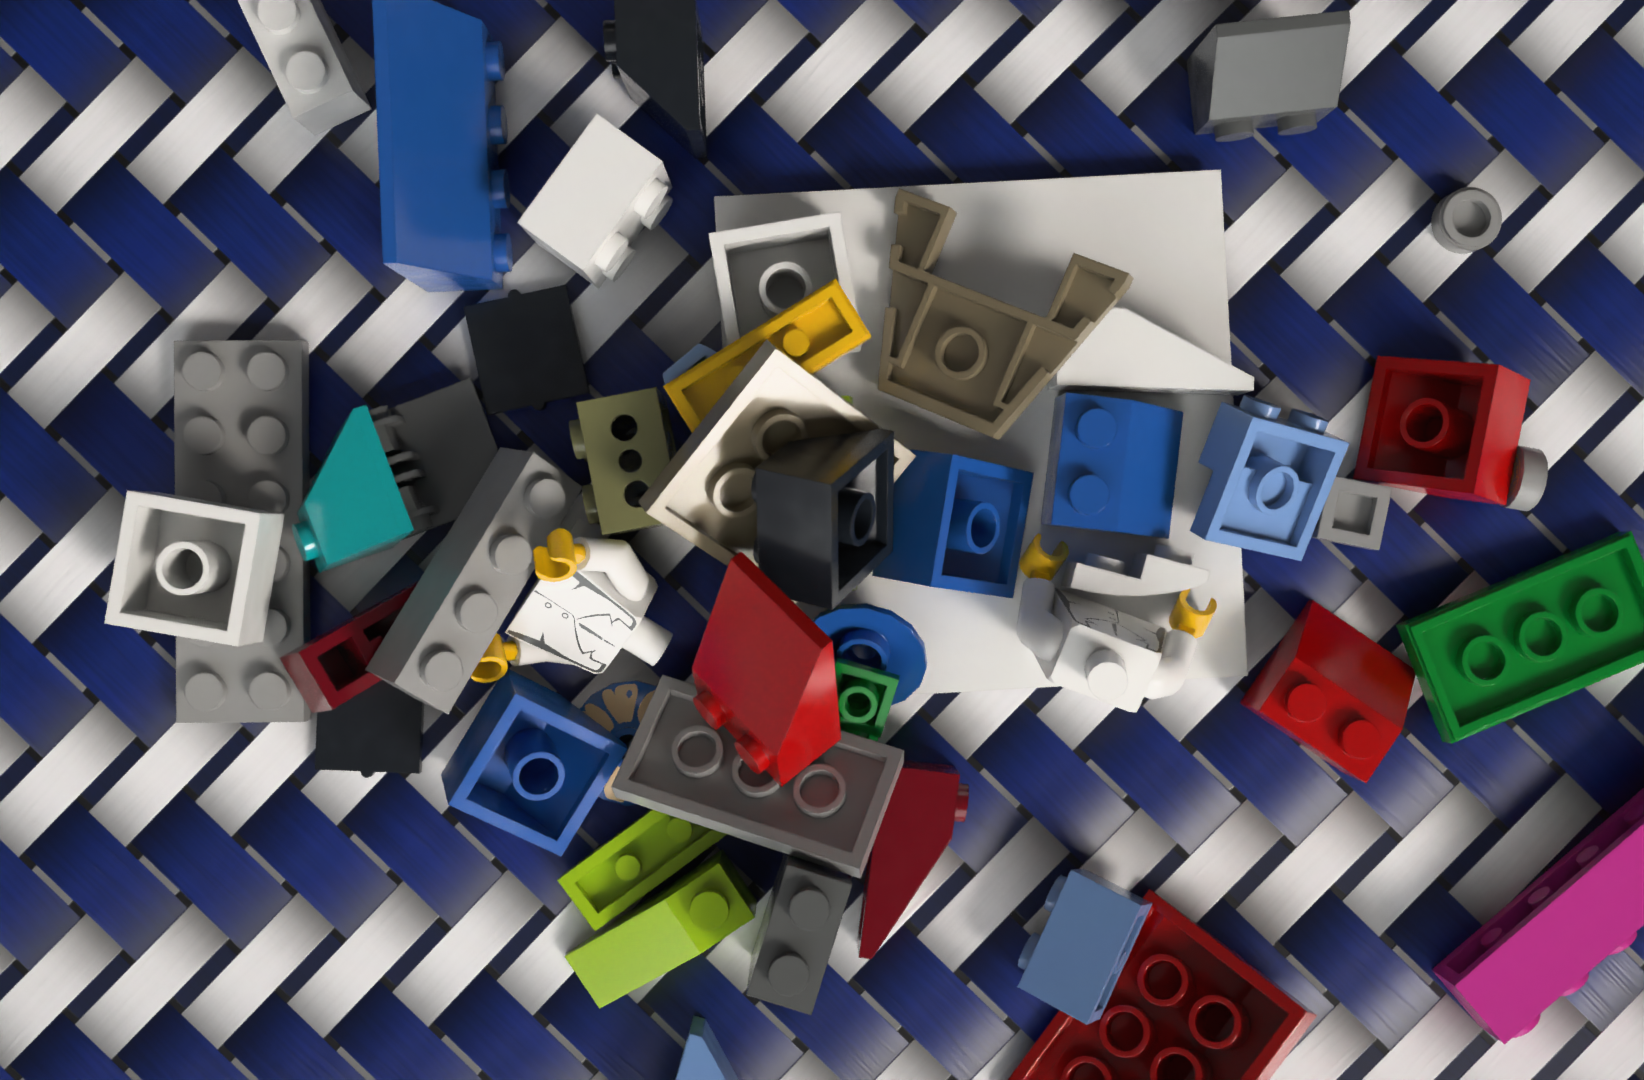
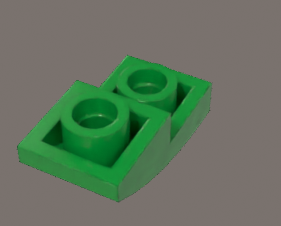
(864, 698)

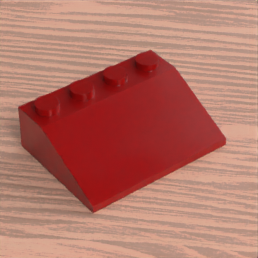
(1175, 1014)

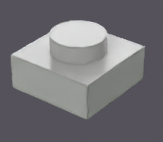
(1354, 514)

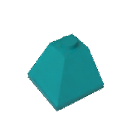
(352, 501)

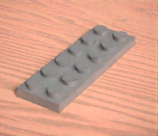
(246, 445)

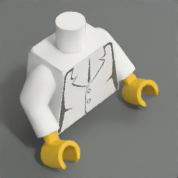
(580, 608)
(1099, 647)

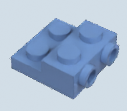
(1266, 477)

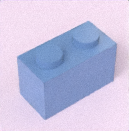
(1082, 944)

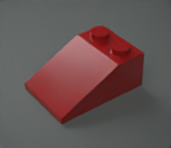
(766, 675)

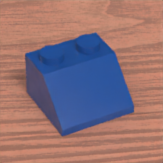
(1111, 465)
(958, 524)
(531, 763)

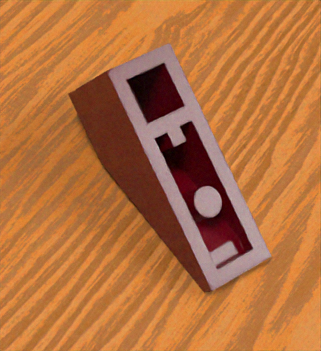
(334, 663)
(908, 845)

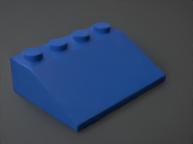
(440, 146)

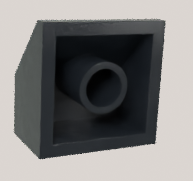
(661, 62)
(825, 514)

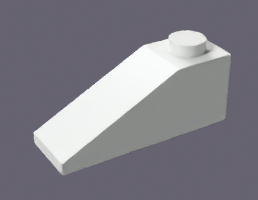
(1142, 357)

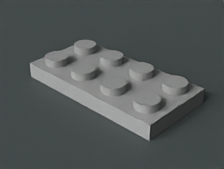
(696, 774)

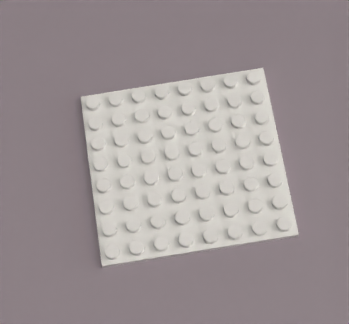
(1016, 247)

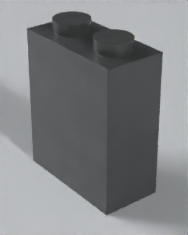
(797, 934)

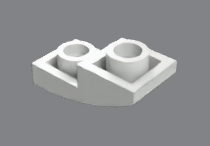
(1154, 574)

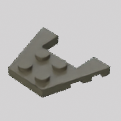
(967, 350)

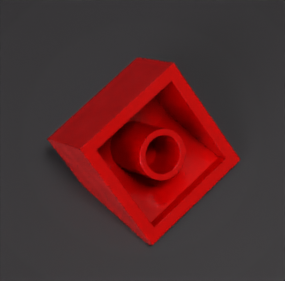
(1442, 428)
(1334, 692)

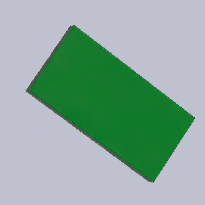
(1530, 637)

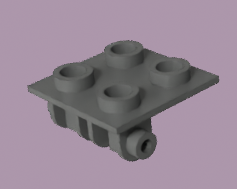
(436, 451)

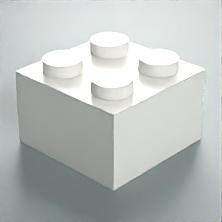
(599, 203)
(775, 266)
(194, 568)

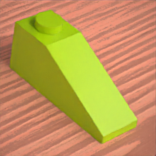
(664, 930)

